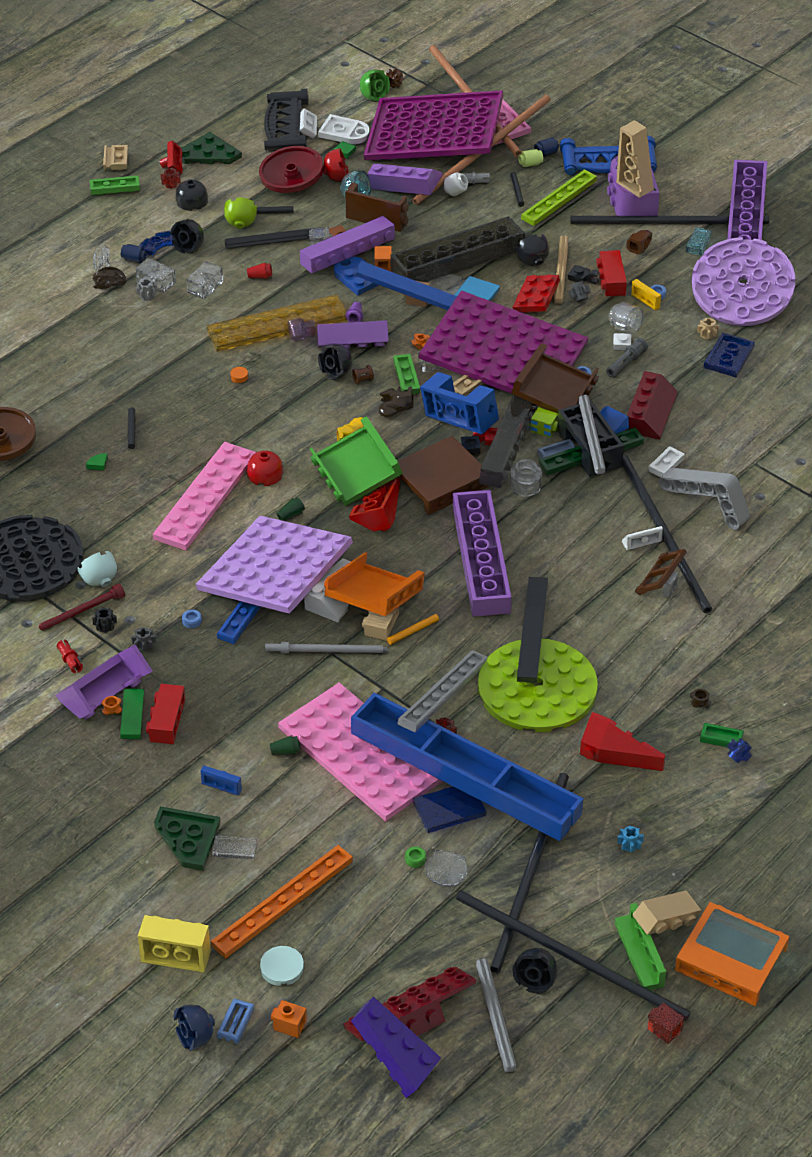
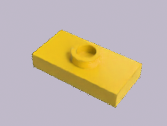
(646, 294)

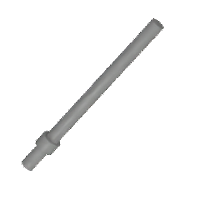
(285, 648)

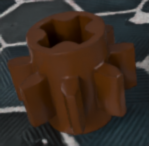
(395, 77)

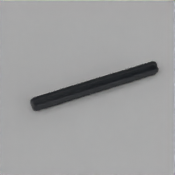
(267, 238)

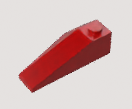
(379, 508)

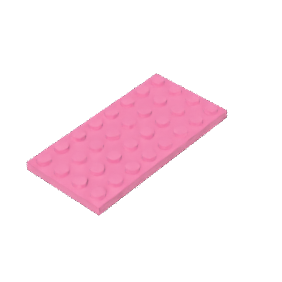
(367, 771)

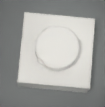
(621, 341)

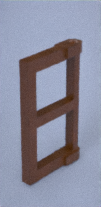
(644, 587)

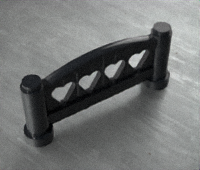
(294, 101)

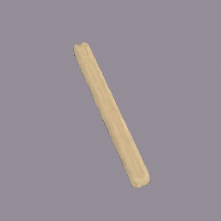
(561, 268)

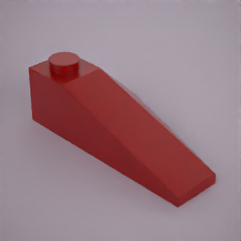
(611, 745)

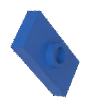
(221, 780)

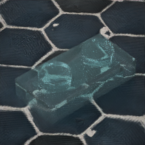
(698, 241)

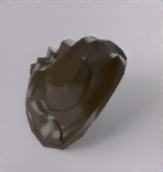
(108, 277)

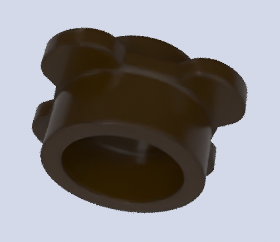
(700, 698)

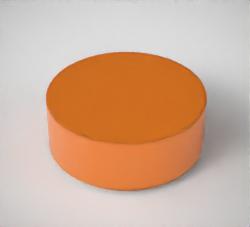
(239, 374)

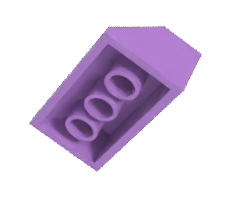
(403, 179)
(353, 334)

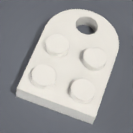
(344, 129)

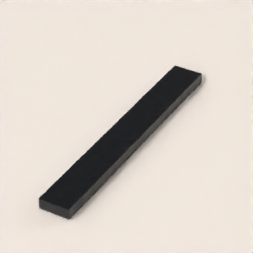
(532, 630)

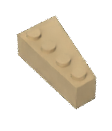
(634, 160)

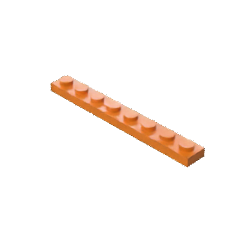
(281, 901)

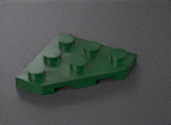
(209, 149)
(187, 835)

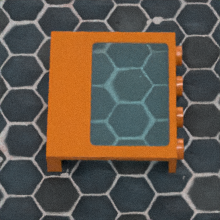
(731, 953)

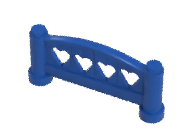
(572, 156)

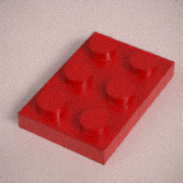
(536, 293)

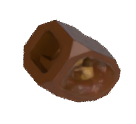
(639, 241)

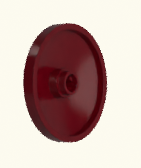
(291, 169)

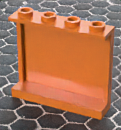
(372, 587)

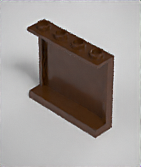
(552, 382)
(440, 472)

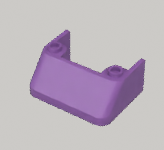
(104, 681)

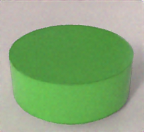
(415, 857)

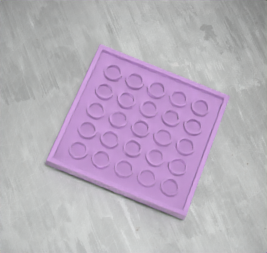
(274, 564)

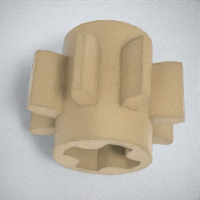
(708, 328)

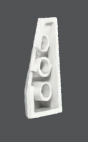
(322, 605)

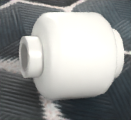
(455, 184)

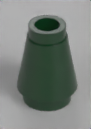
(291, 509)
(286, 746)

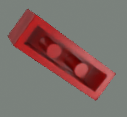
(611, 273)
(166, 713)

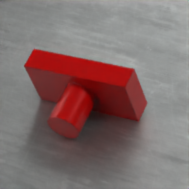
(173, 158)

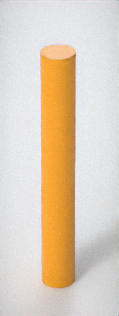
(412, 629)

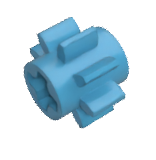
(630, 839)

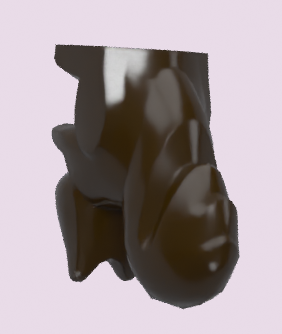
(395, 401)

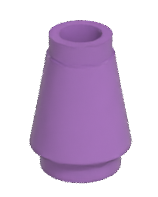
(355, 313)

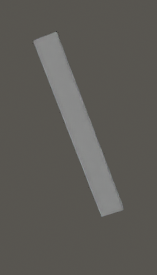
(442, 691)

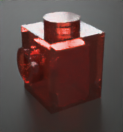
(665, 1022)

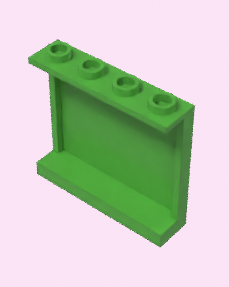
(356, 464)

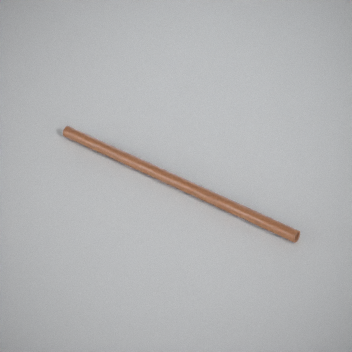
(465, 89)
(497, 137)

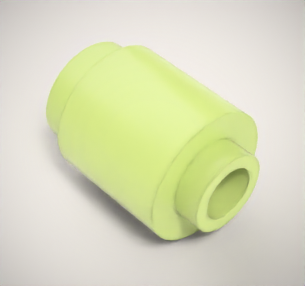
(530, 158)

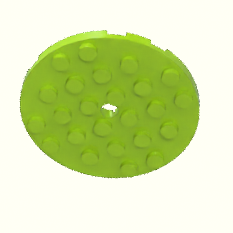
(561, 700)

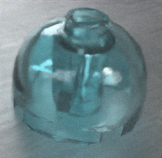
(358, 177)

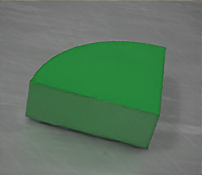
(97, 462)

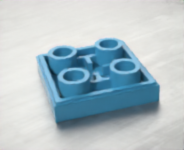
(479, 288)

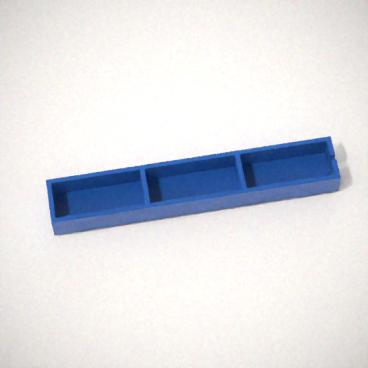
(469, 768)

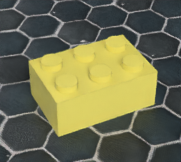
(174, 943)

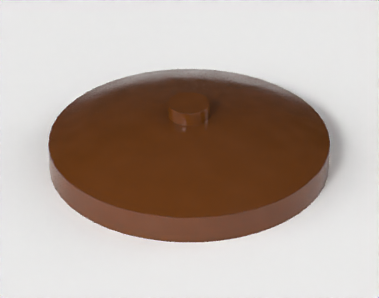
(16, 433)

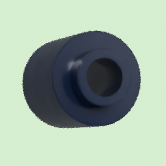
(547, 146)
(133, 253)

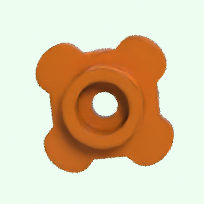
(420, 340)
(111, 705)

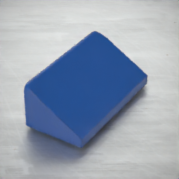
(615, 419)

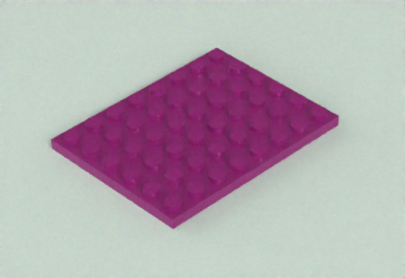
(434, 125)
(495, 341)

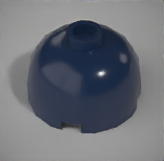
(194, 1026)

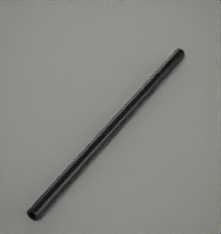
(653, 219)
(666, 535)
(523, 890)
(569, 953)

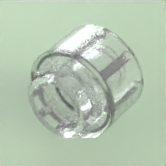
(626, 318)
(525, 478)

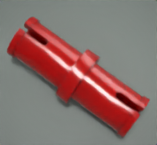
(69, 656)

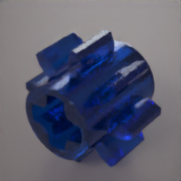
(739, 750)

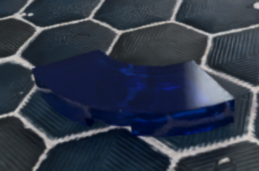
(156, 242)

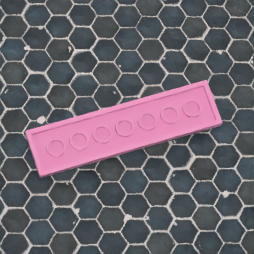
(203, 496)

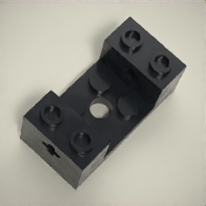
(572, 427)

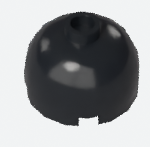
(191, 195)
(187, 236)
(533, 250)
(335, 360)
(535, 970)

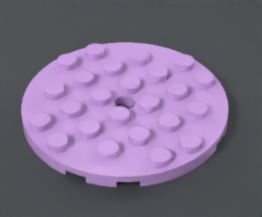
(734, 303)

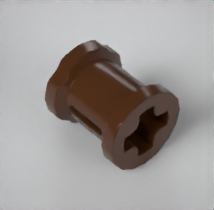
(369, 374)

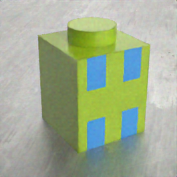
(544, 422)

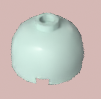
(98, 569)

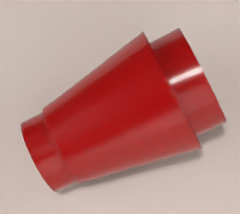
(260, 271)

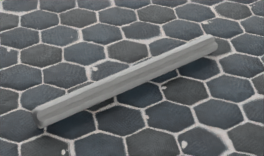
(591, 433)
(496, 1015)

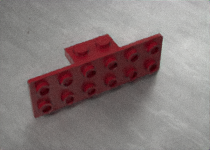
(420, 1005)

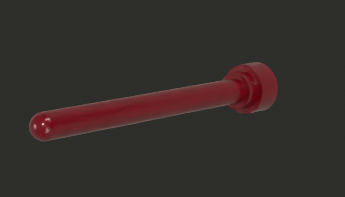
(116, 592)

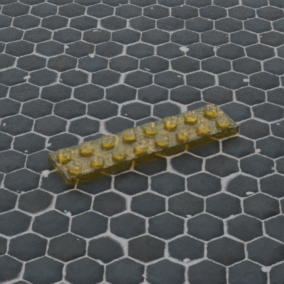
(273, 322)

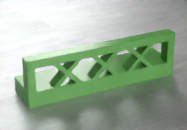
(641, 951)

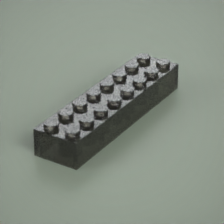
(458, 251)

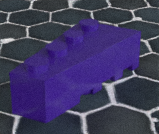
(395, 1045)

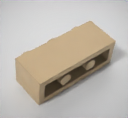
(667, 912)

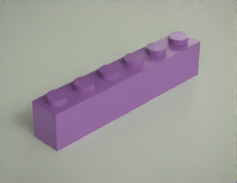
(347, 244)

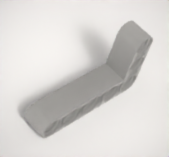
(713, 484)

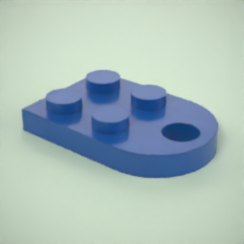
(347, 276)

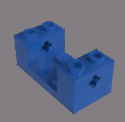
(471, 412)

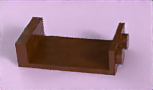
(368, 208)

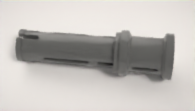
(614, 368)

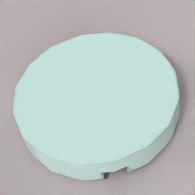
(282, 965)

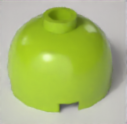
(240, 212)

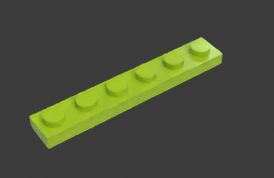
(558, 197)

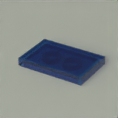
(729, 354)
(447, 808)

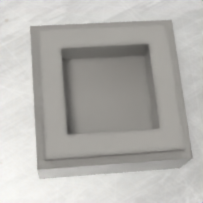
(670, 584)

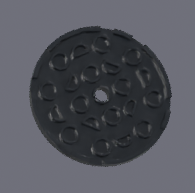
(52, 561)

